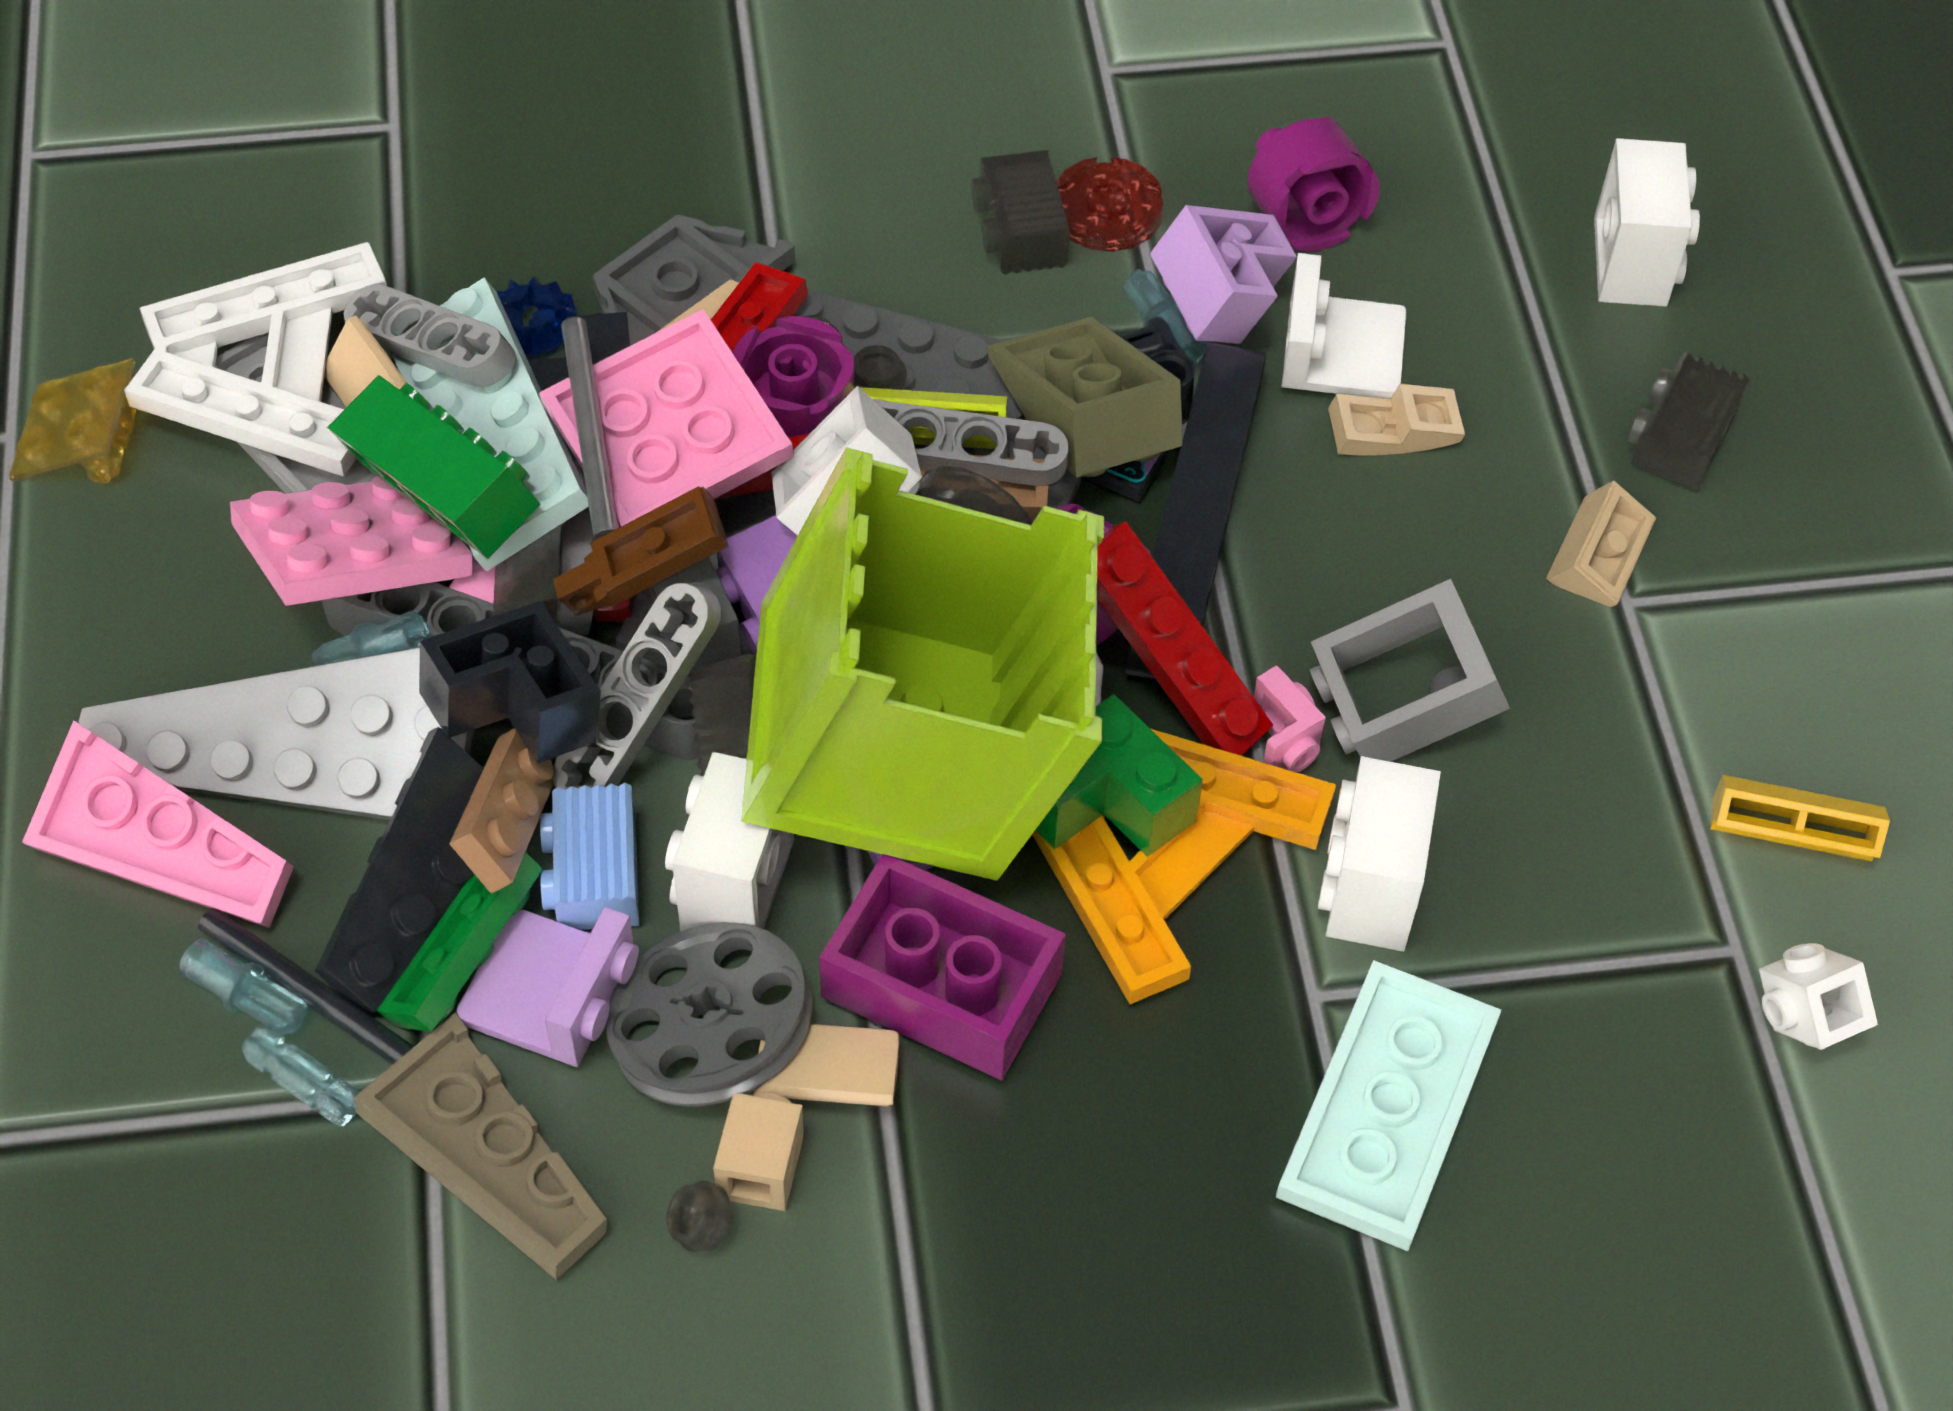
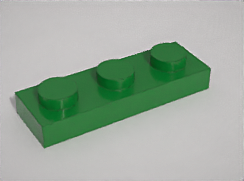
(455, 949)

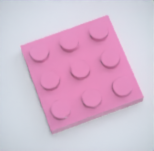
(675, 418)
(346, 541)

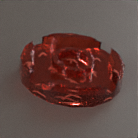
(1110, 204)

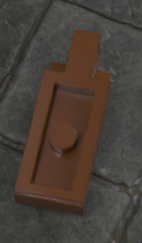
(644, 553)

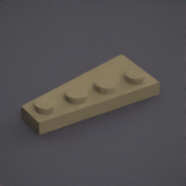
(469, 1133)

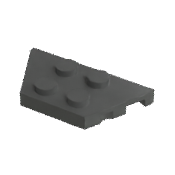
(677, 270)

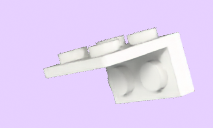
(1340, 341)

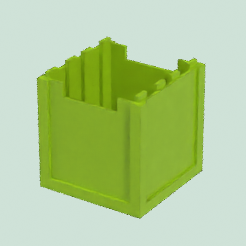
(923, 674)

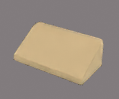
(357, 361)
(1602, 545)
(840, 1066)

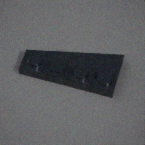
(408, 878)

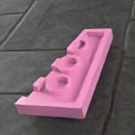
(142, 829)

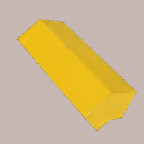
(1800, 807)

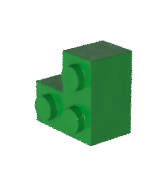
(1131, 782)

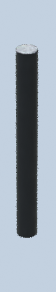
(305, 986)

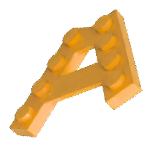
(1129, 900)

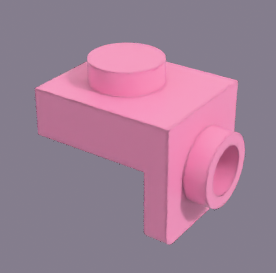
(1295, 720)

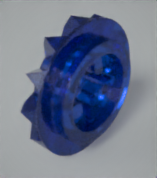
(545, 327)

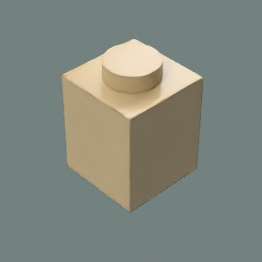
(760, 1149)

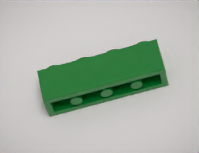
(436, 465)

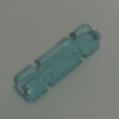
(301, 1075)

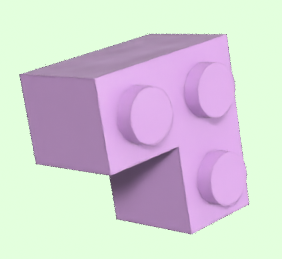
(1222, 269)

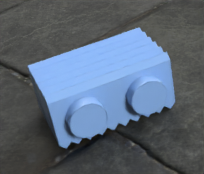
(592, 854)

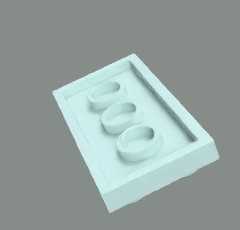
(1389, 1105)

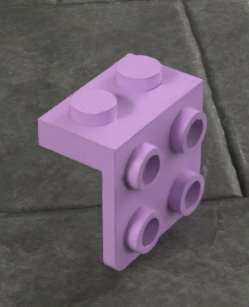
(550, 983)

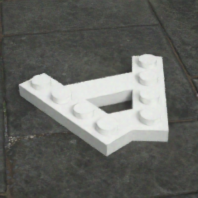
(286, 407)

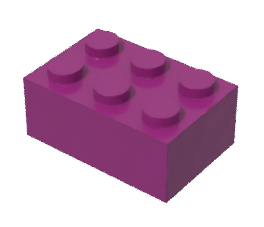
(942, 965)

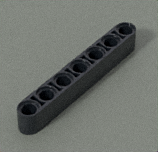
(1206, 477)

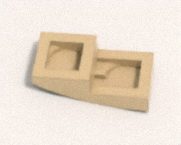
(1407, 423)

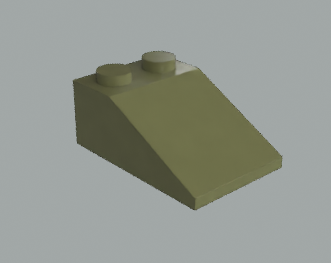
(1095, 390)

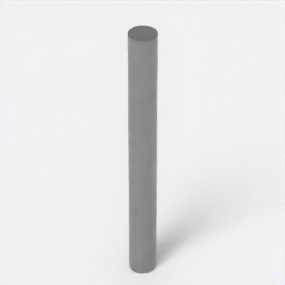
(589, 427)

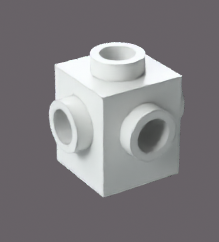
(1817, 996)

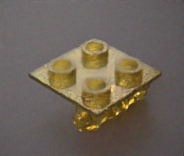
(78, 422)

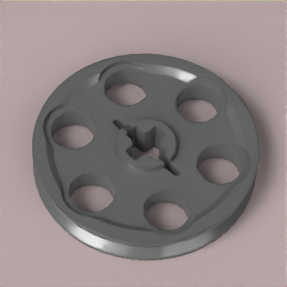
(719, 1032)

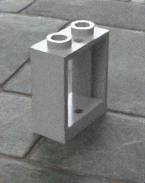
(1424, 719)

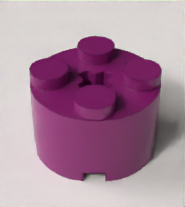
(1312, 182)
(798, 370)

